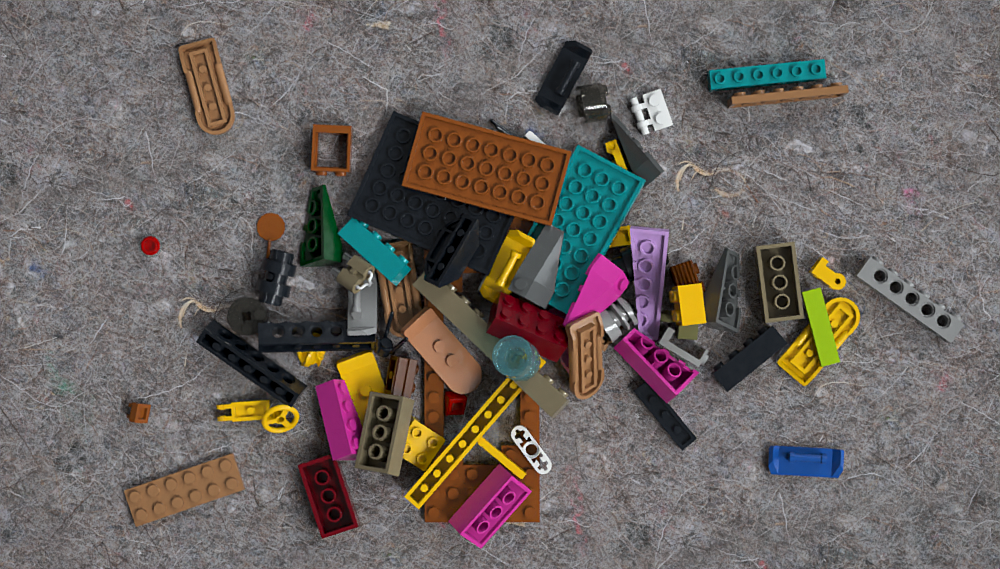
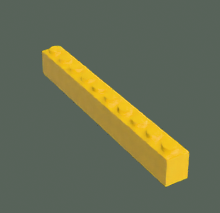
(464, 441)

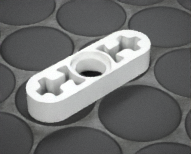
(535, 464)

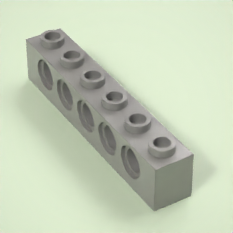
(952, 321)

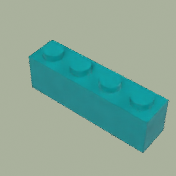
(374, 251)

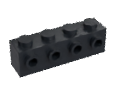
(748, 358)

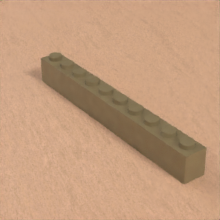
(474, 327)

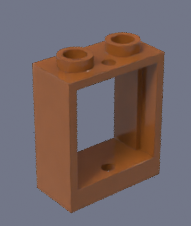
(335, 130)

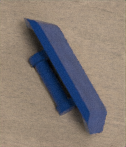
(806, 461)

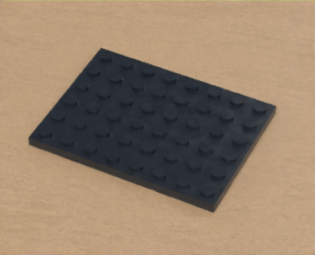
(413, 213)

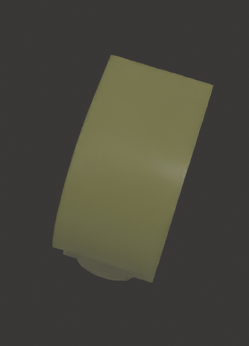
(683, 332)

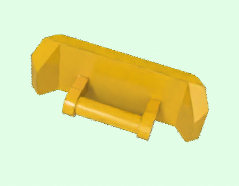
(507, 263)

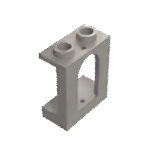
(663, 340)

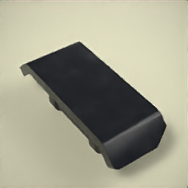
(563, 76)

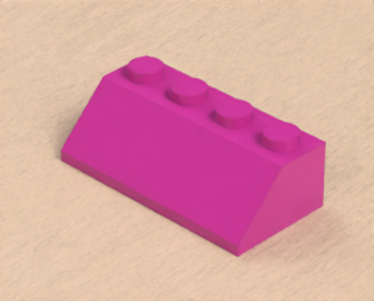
(489, 506)

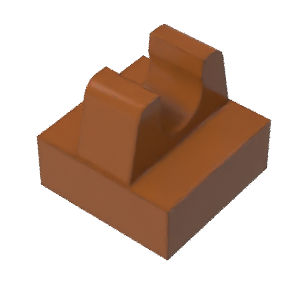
(139, 412)

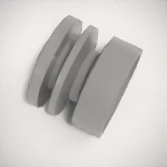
(615, 316)

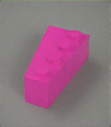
(339, 419)

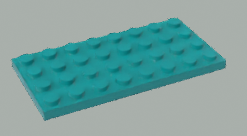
(590, 213)

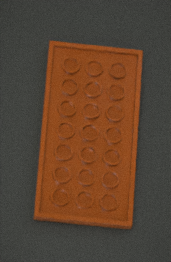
(486, 168)

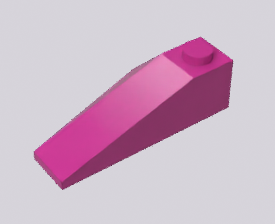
(600, 290)

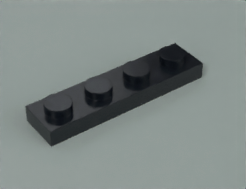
(665, 416)

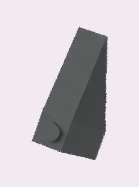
(639, 162)
(538, 271)

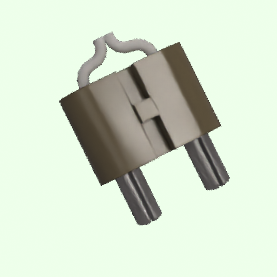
(355, 274)

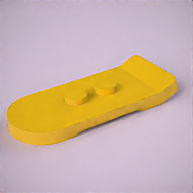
(801, 357)
(361, 377)

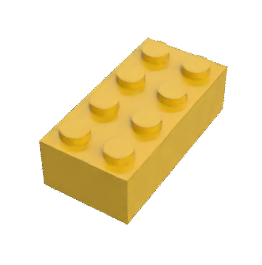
(688, 304)

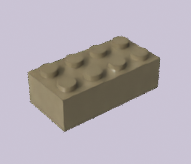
(778, 282)
(384, 433)

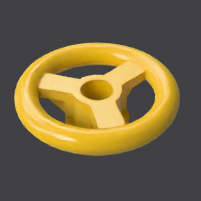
(278, 415)

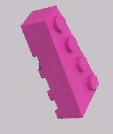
(655, 365)

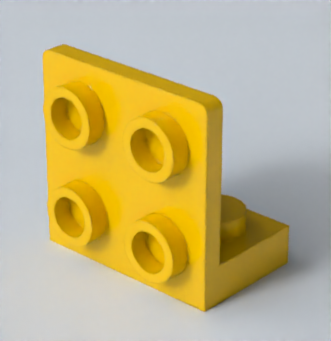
(421, 444)

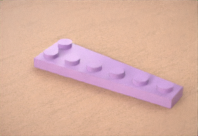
(649, 265)

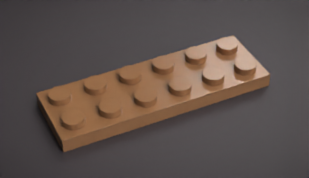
(793, 95)
(184, 489)

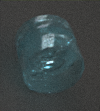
(507, 352)

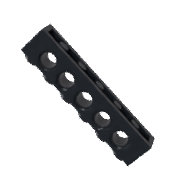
(307, 342)
(251, 363)

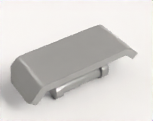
(363, 310)

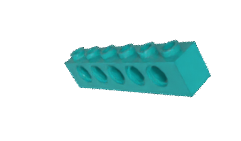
(766, 75)

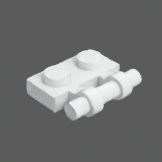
(656, 109)

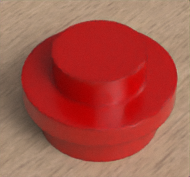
(150, 245)

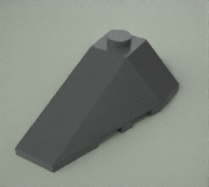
(722, 294)

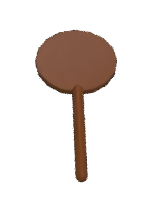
(270, 228)

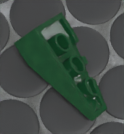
(321, 242)

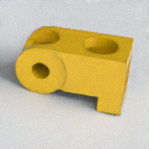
(828, 277)

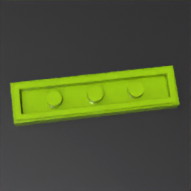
(820, 327)

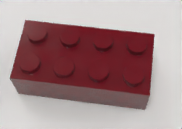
(537, 326)
(329, 495)

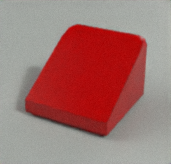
(455, 403)

